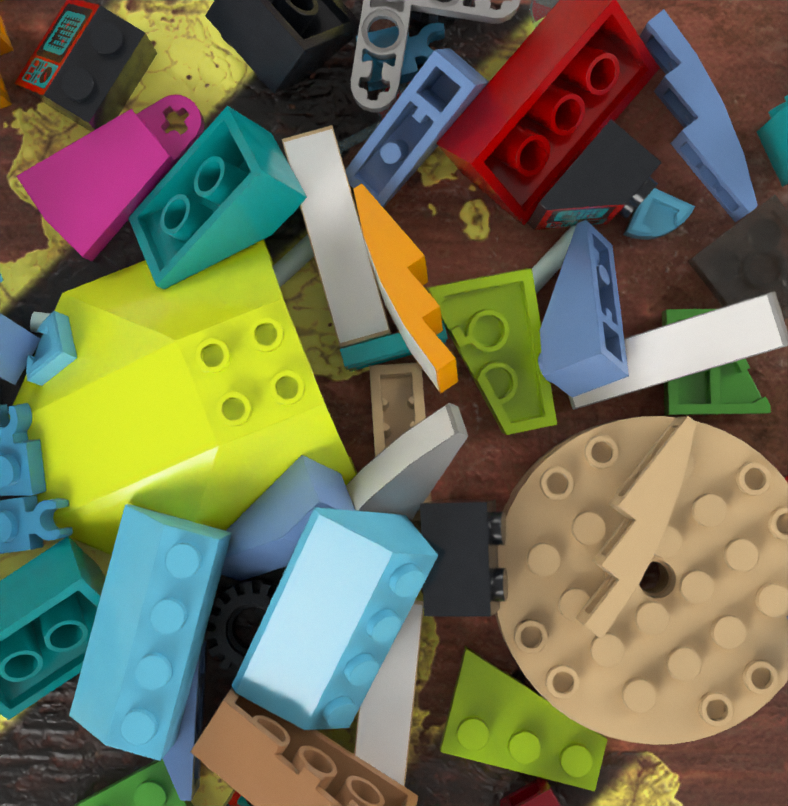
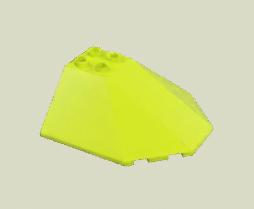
(178, 399)

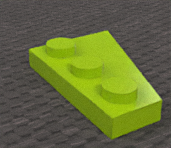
(498, 337)
(516, 729)

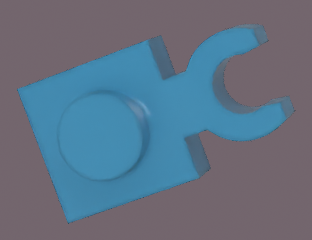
(416, 51)
(19, 458)
(28, 523)

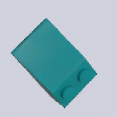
(216, 200)

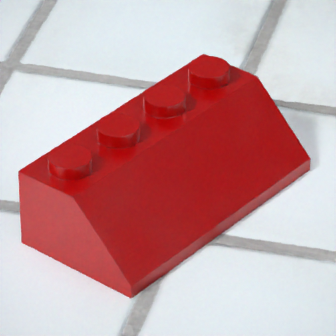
(549, 103)

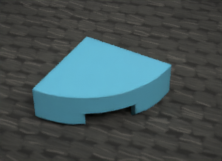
(657, 216)
(54, 349)

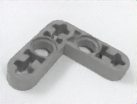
(400, 13)

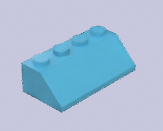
(334, 616)
(149, 631)

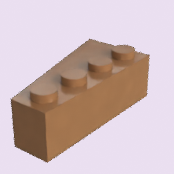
(289, 766)

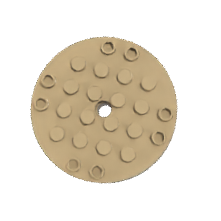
(680, 654)

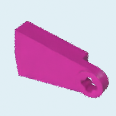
(109, 172)

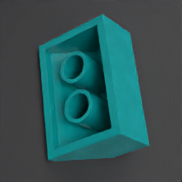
(46, 623)

